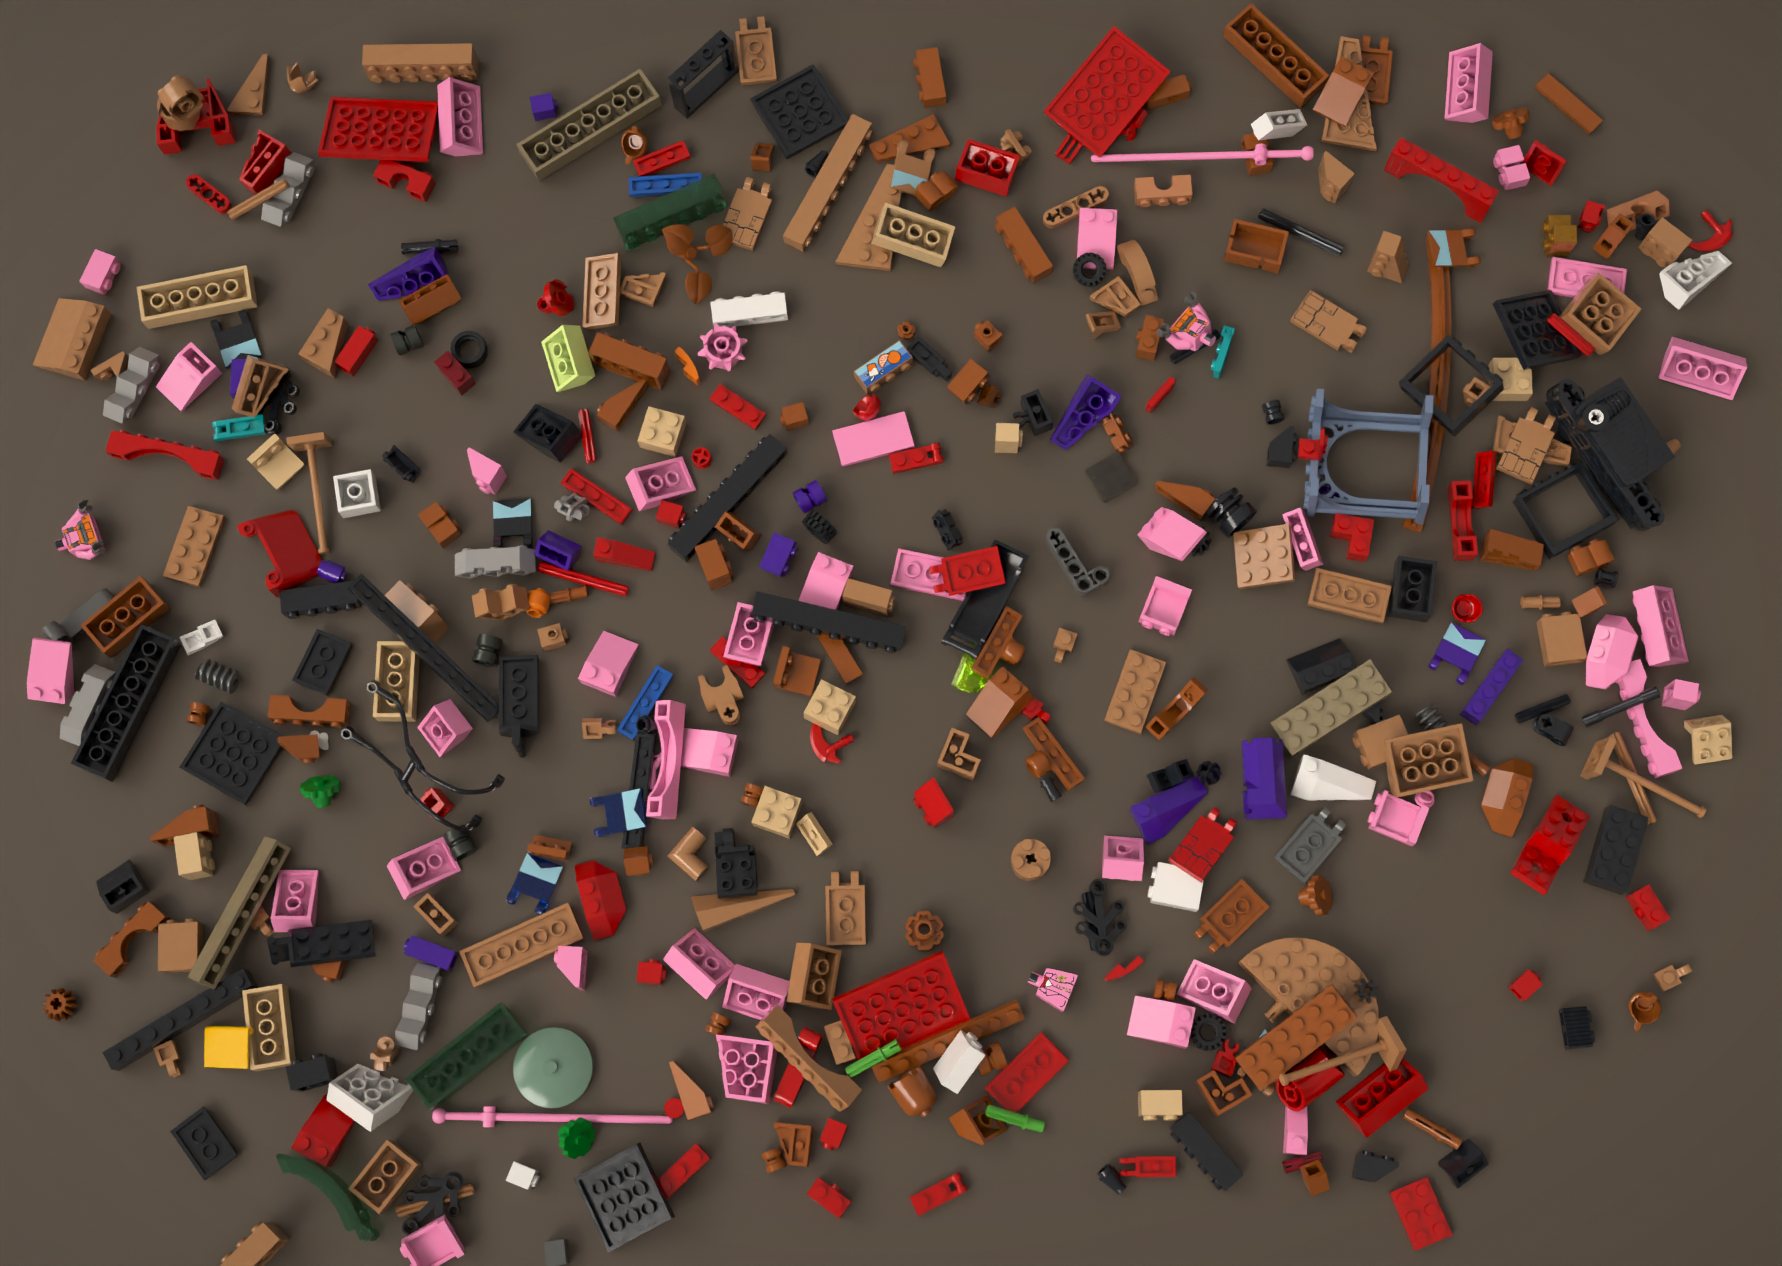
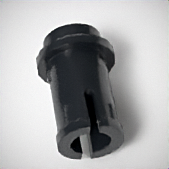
(1050, 789)

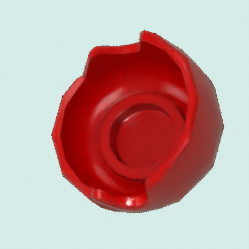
(867, 407)
(1467, 608)

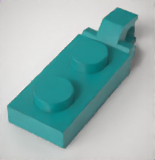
(1222, 350)

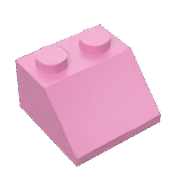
(486, 472)
(444, 727)
(1123, 858)
(573, 964)

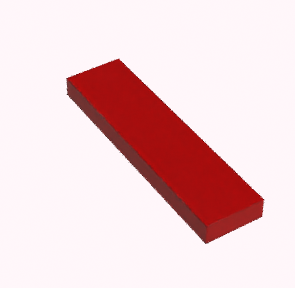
(596, 496)

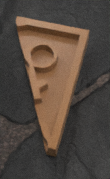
(251, 96)

